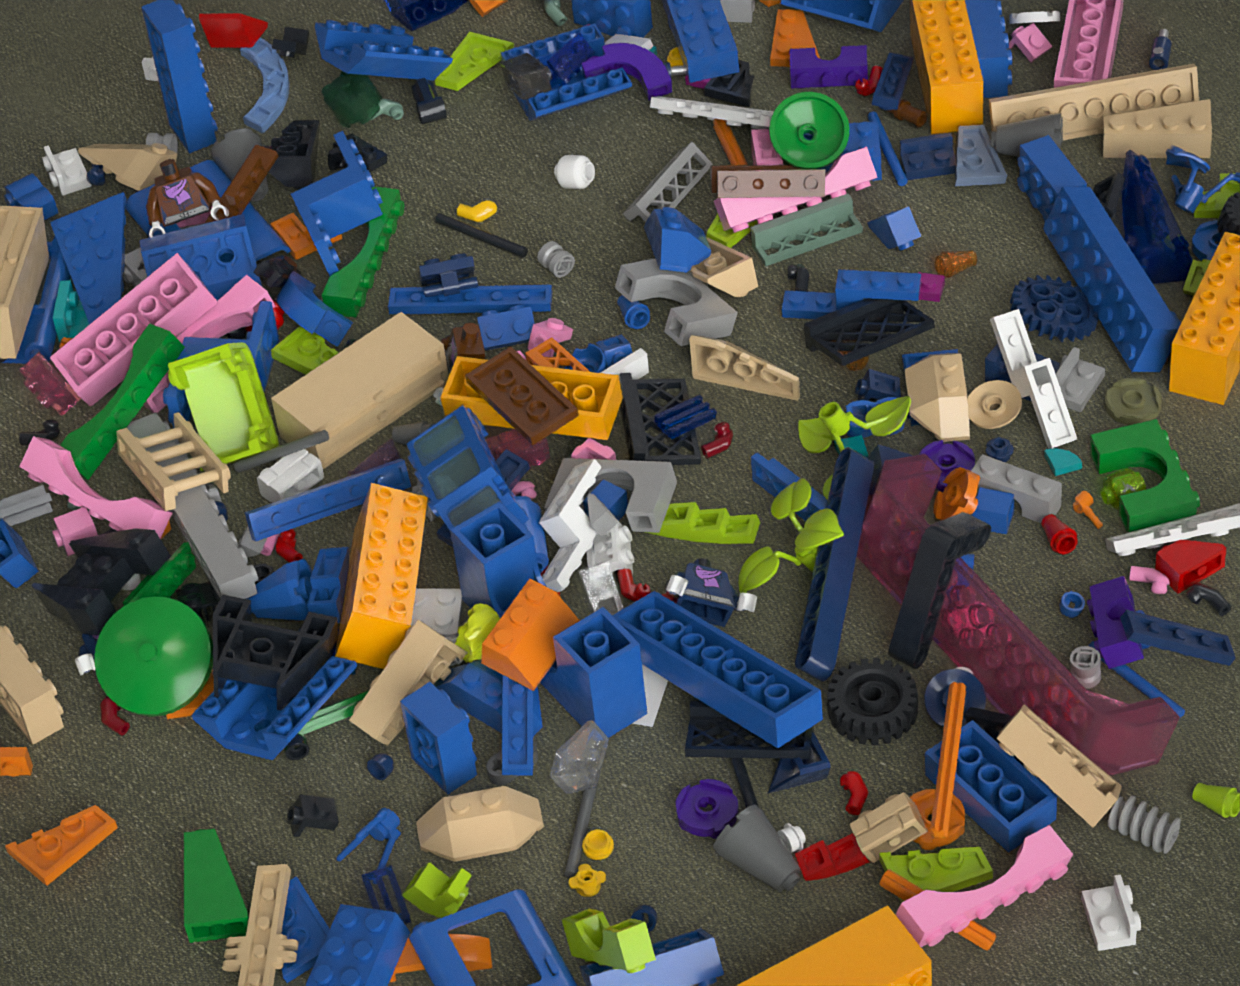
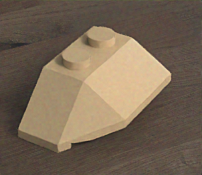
(939, 396)
(479, 823)

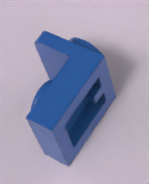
(615, 349)

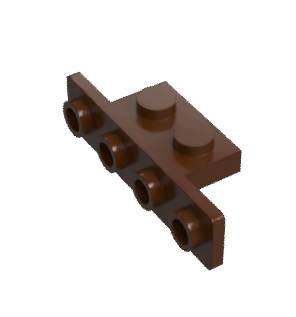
(246, 182)

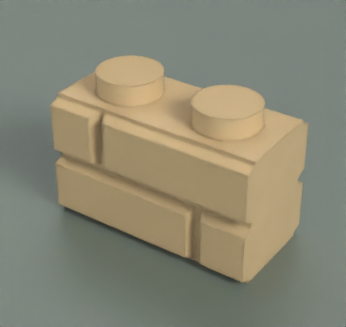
(888, 826)

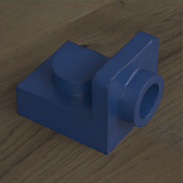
(877, 386)

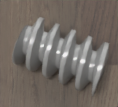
(1144, 825)

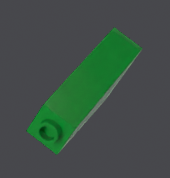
(210, 892)

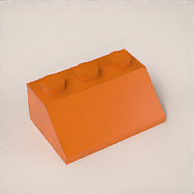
(523, 637)

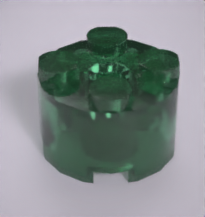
(352, 98)

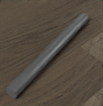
(281, 451)
(580, 832)

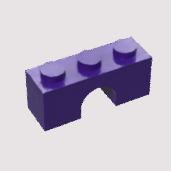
(812, 72)
(1107, 605)

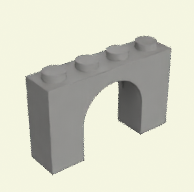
(703, 310)
(649, 480)

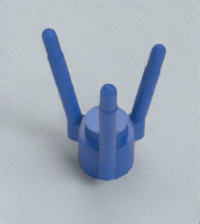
(381, 827)

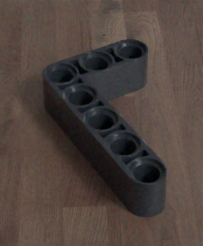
(929, 582)

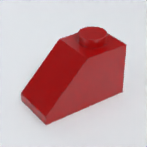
(1189, 562)

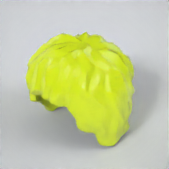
(475, 630)

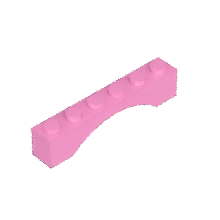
(848, 171)
(229, 314)
(55, 466)
(935, 913)

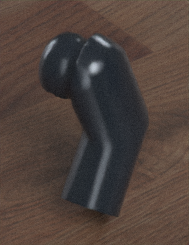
(1211, 595)

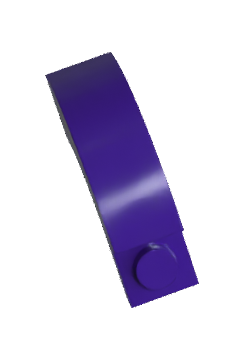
(636, 62)

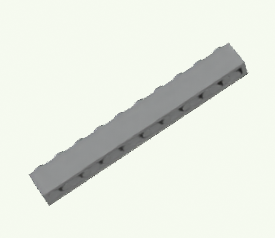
(202, 526)

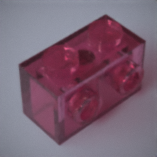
(50, 383)

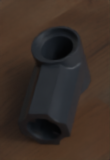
(428, 103)

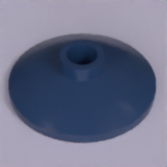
(937, 694)

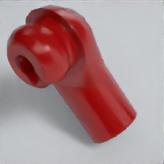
(868, 86)
(286, 546)
(859, 792)

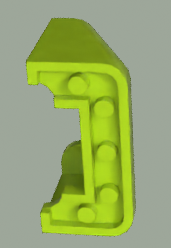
(226, 401)

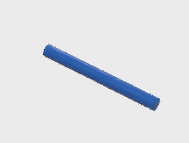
(889, 151)
(1143, 685)

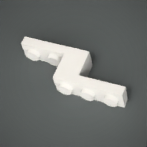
(1033, 379)
(569, 525)

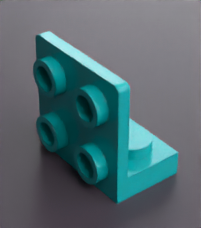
(68, 312)

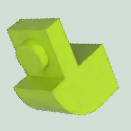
(436, 892)

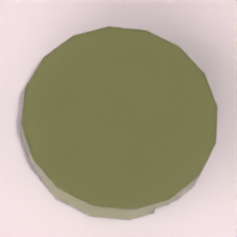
(1133, 401)

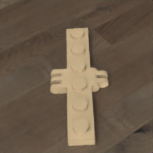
(263, 946)

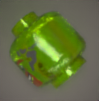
(1121, 483)

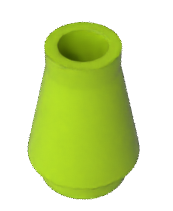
(1220, 799)

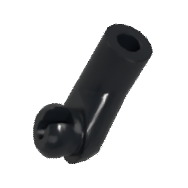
(801, 275)
(50, 432)

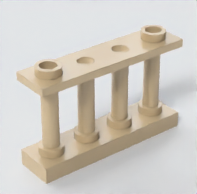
(155, 476)

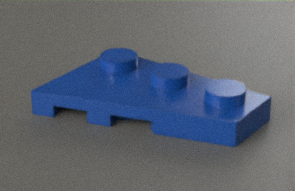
(306, 926)

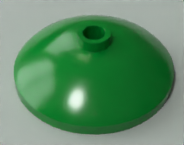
(814, 115)

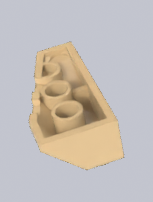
(727, 270)
(732, 366)

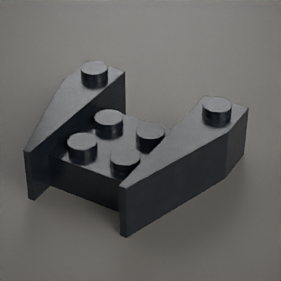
(99, 574)
(268, 653)

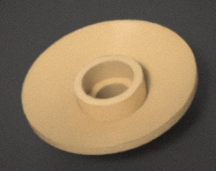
(991, 396)

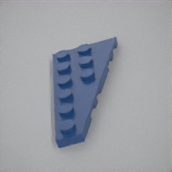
(95, 252)

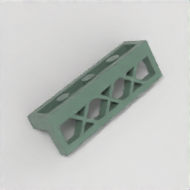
(802, 226)

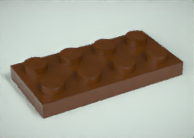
(521, 395)

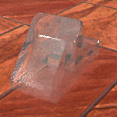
(600, 588)

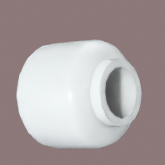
(574, 172)

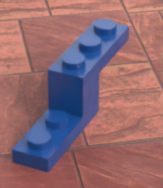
(851, 288)

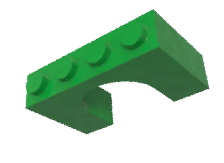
(1149, 448)

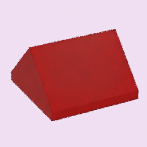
(232, 30)

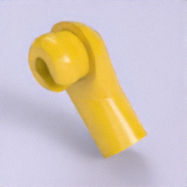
(478, 212)

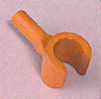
(1082, 505)

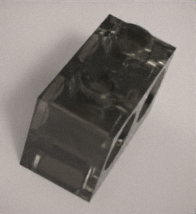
(526, 76)

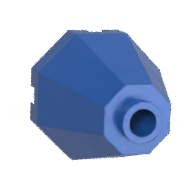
(284, 593)

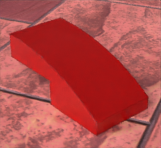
(827, 861)

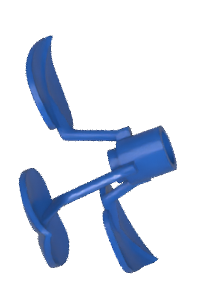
(1192, 192)

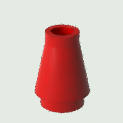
(1060, 536)

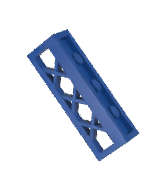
(775, 477)

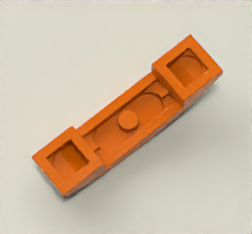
(473, 950)

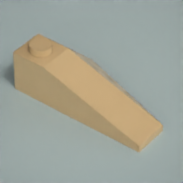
(132, 163)

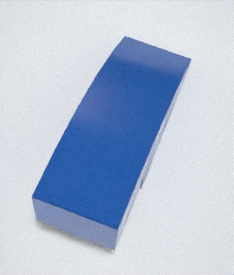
(329, 582)

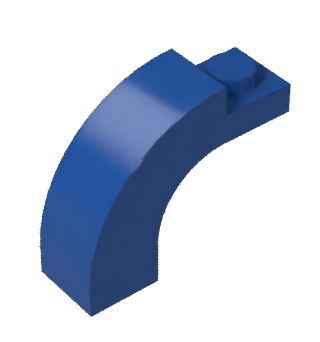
(311, 313)

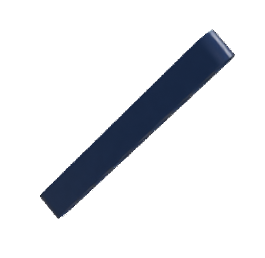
(835, 567)

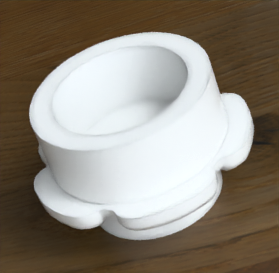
(792, 837)

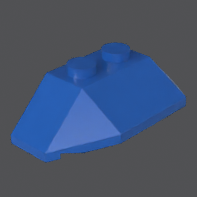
(676, 240)
(480, 694)

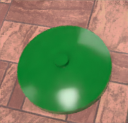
(154, 656)

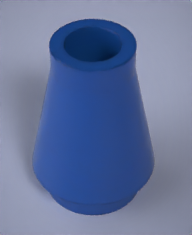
(634, 313)

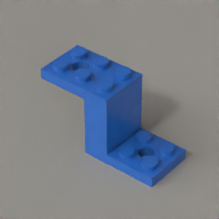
(338, 202)
(259, 340)

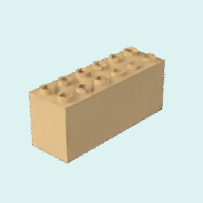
(22, 268)
(362, 388)

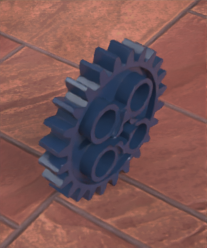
(1054, 308)

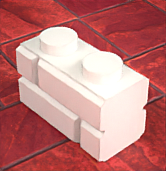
(290, 476)

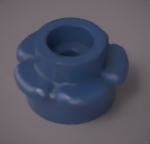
(999, 449)

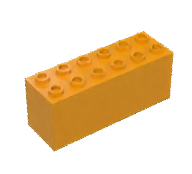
(946, 64)
(1208, 340)
(381, 576)
(863, 954)

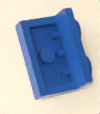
(506, 327)

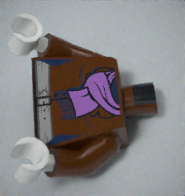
(180, 197)
(462, 342)

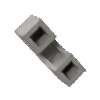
(1034, 492)

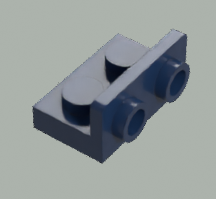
(928, 156)

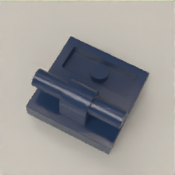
(447, 275)

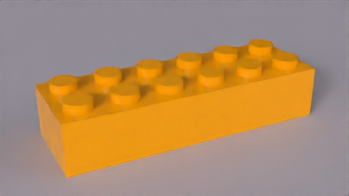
(592, 393)

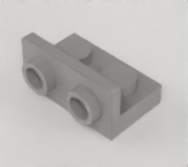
(1078, 380)

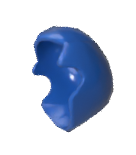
(591, 358)

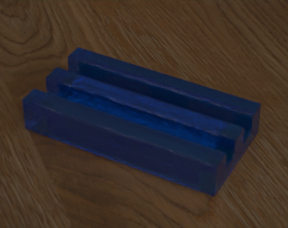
(681, 414)
(377, 875)

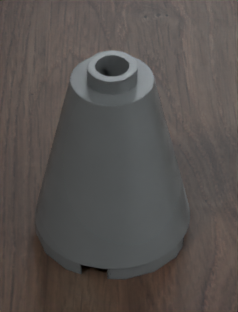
(1010, 136)
(232, 153)
(758, 850)

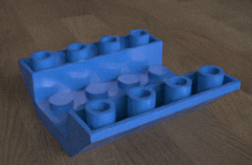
(378, 51)
(578, 89)
(201, 250)
(248, 717)

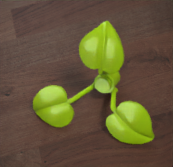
(832, 423)
(818, 530)

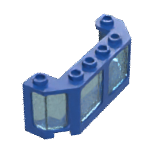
(460, 469)

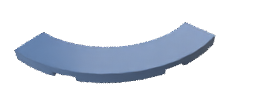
(274, 85)

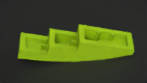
(690, 523)

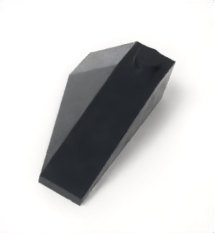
(296, 154)

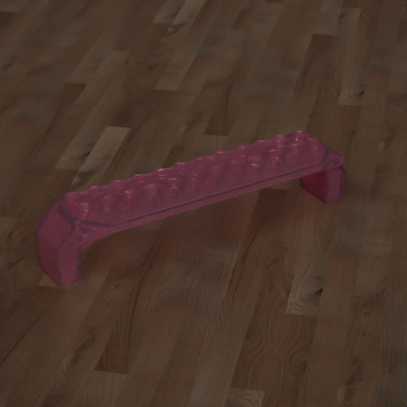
(994, 643)

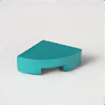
(856, 443)
(1062, 461)

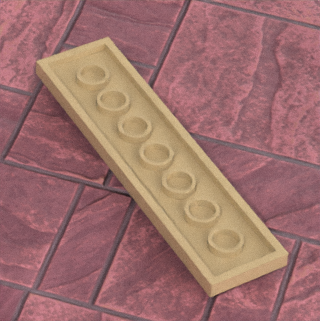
(1088, 102)

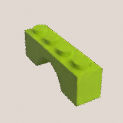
(619, 946)

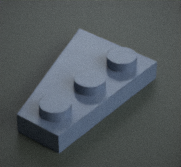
(976, 159)

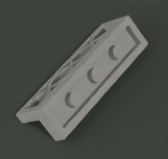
(668, 174)

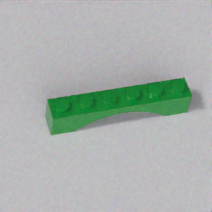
(348, 287)
(147, 368)

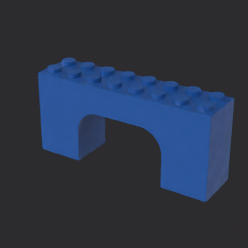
(596, 658)

